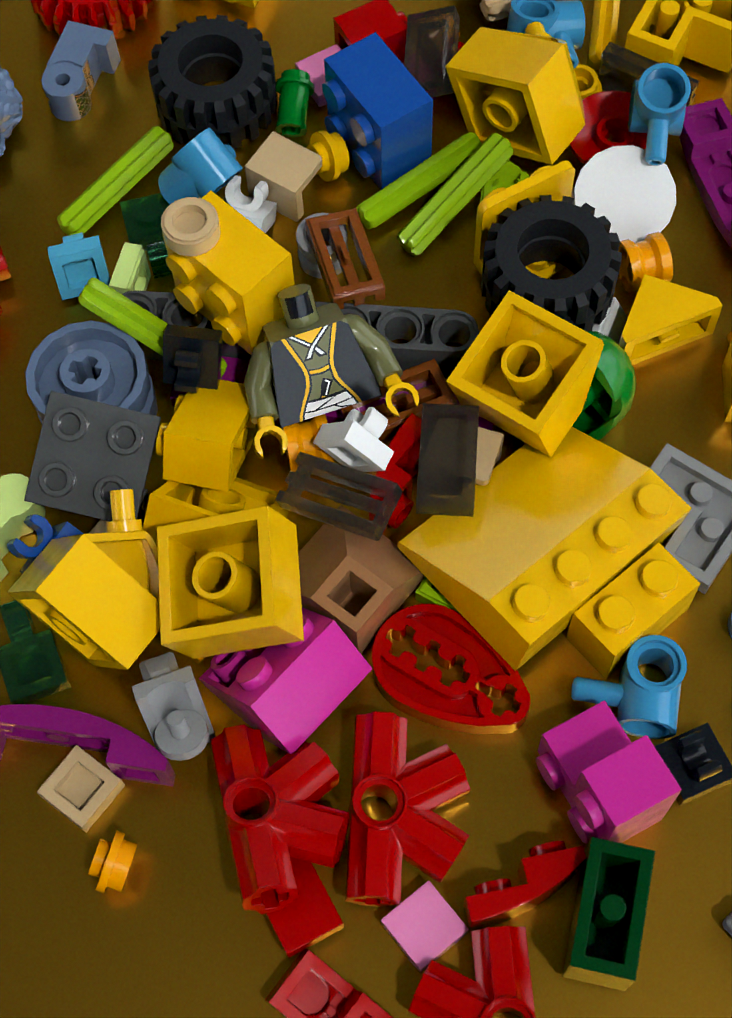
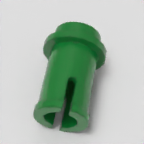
(294, 94)

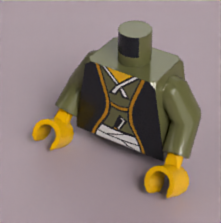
(316, 365)

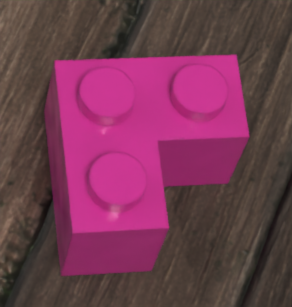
(606, 778)

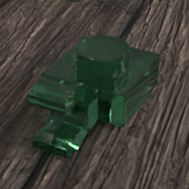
(144, 228)
(32, 660)

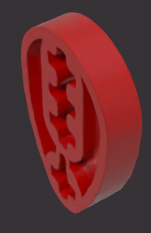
(422, 694)

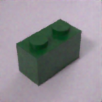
(609, 914)

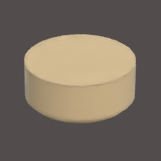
(190, 226)

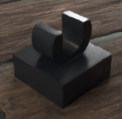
(192, 358)
(696, 762)

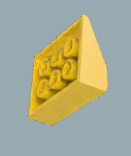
(544, 540)

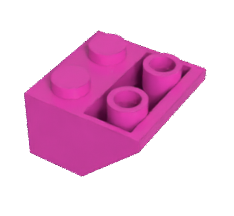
(289, 685)

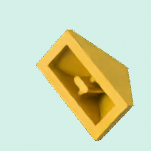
(667, 318)

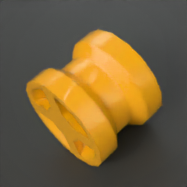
(645, 257)
(301, 439)

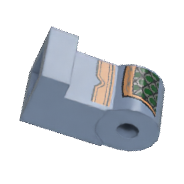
(75, 68)

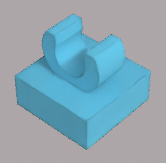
(76, 263)

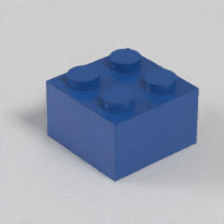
(377, 110)

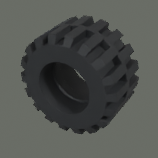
(210, 53)
(556, 234)

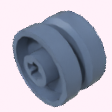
(93, 364)

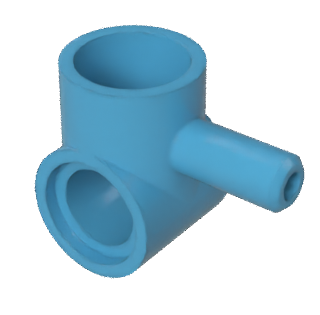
(560, 19)
(659, 107)
(198, 168)
(642, 704)

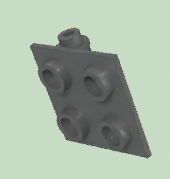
(88, 452)

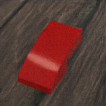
(308, 917)
(317, 991)

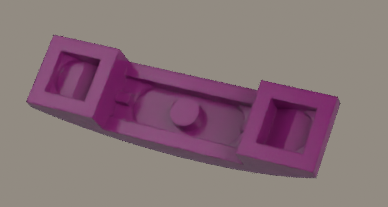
(708, 152)
(126, 752)

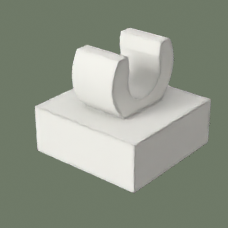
(256, 209)
(356, 441)

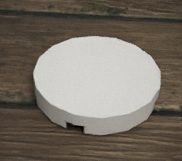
(627, 191)

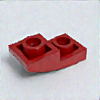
(402, 468)
(539, 876)

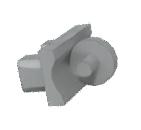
(173, 708)

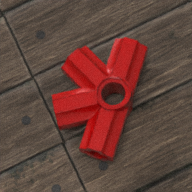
(413, 794)
(290, 819)
(499, 986)

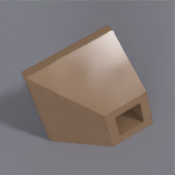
(355, 580)

